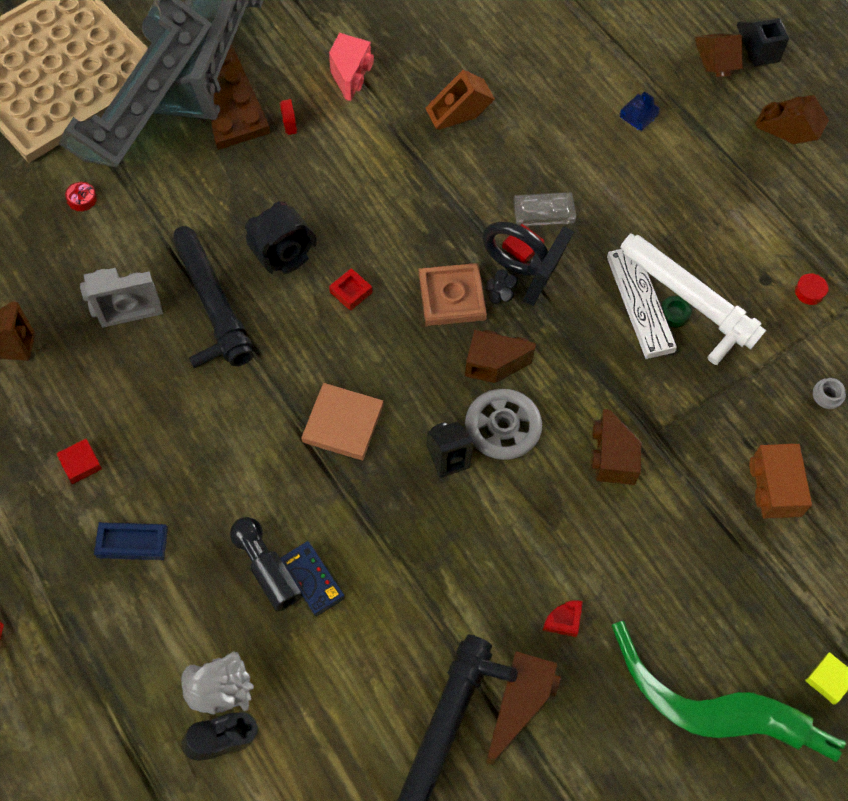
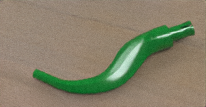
(730, 714)

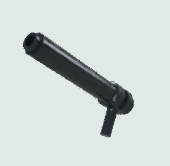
(228, 331)
(464, 676)

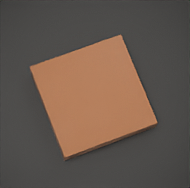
(452, 294)
(342, 421)

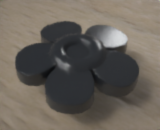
(500, 287)

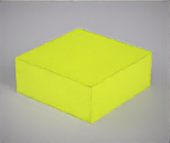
(830, 678)

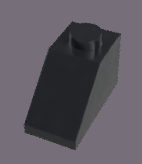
(450, 448)

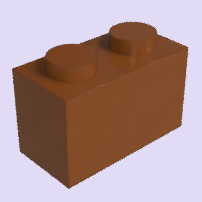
(780, 481)

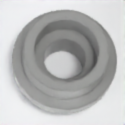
(833, 387)

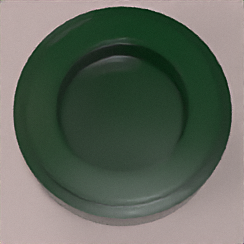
(676, 311)

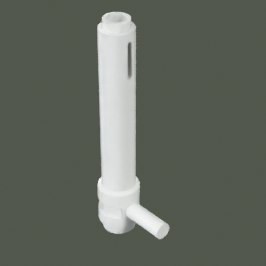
(730, 319)

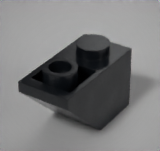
(764, 39)

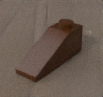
(522, 700)

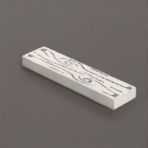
(642, 306)

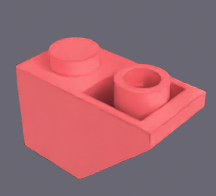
(349, 62)

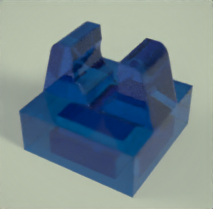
(640, 111)

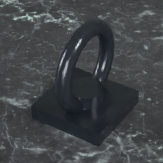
(543, 262)

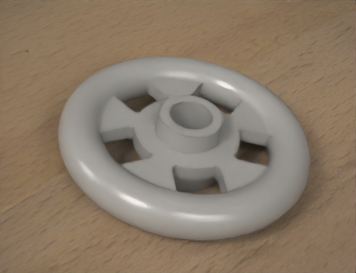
(492, 446)

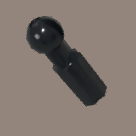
(266, 565)

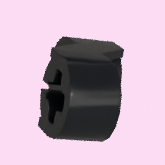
(203, 738)

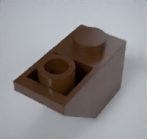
(794, 119)
(497, 356)
(617, 451)

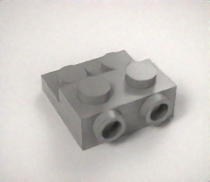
(120, 299)

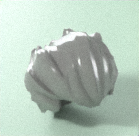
(217, 685)

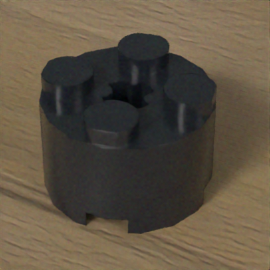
(280, 238)

